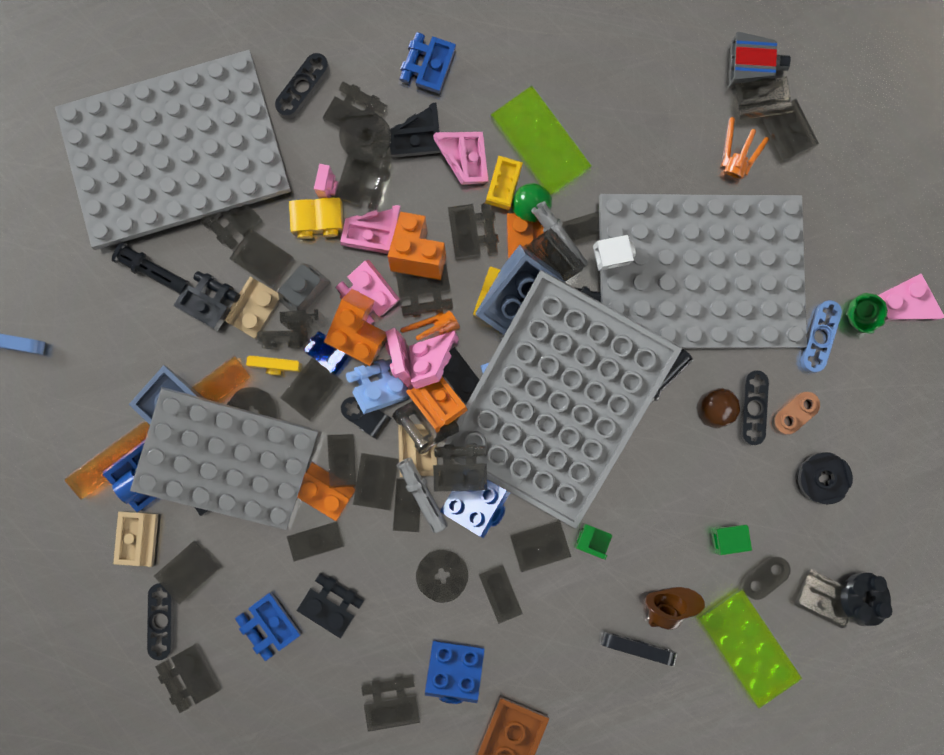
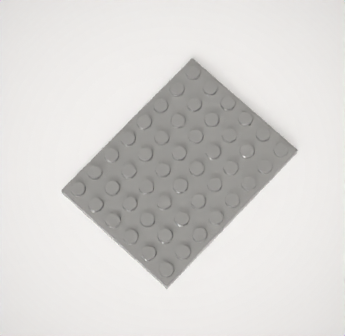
(172, 149)
(710, 268)
(562, 397)

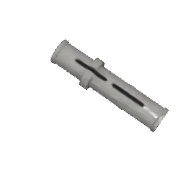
(549, 221)
(417, 486)

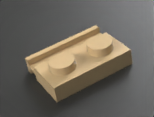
(253, 308)
(423, 462)
(135, 539)

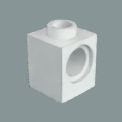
(614, 252)

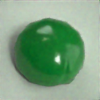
(527, 198)
(867, 312)

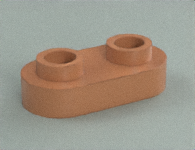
(797, 412)

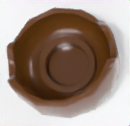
(718, 408)

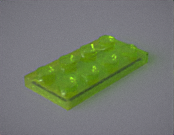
(540, 141)
(749, 648)

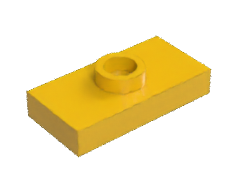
(503, 183)
(274, 365)

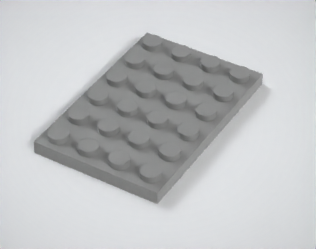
(223, 459)

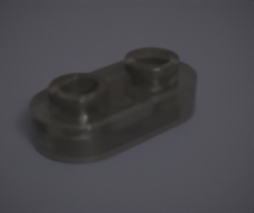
(271, 339)
(766, 579)

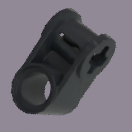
(371, 423)

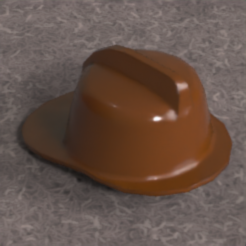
(672, 606)

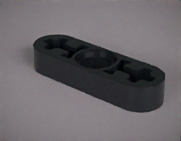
(318, 75)
(759, 427)
(152, 628)
(639, 648)

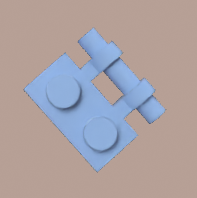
(378, 393)

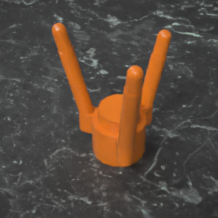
(737, 165)
(442, 323)

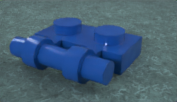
(435, 63)
(274, 622)

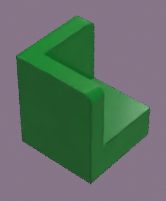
(731, 539)
(593, 541)

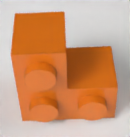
(411, 250)
(352, 333)

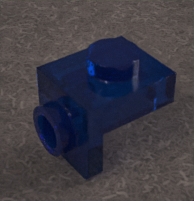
(325, 354)

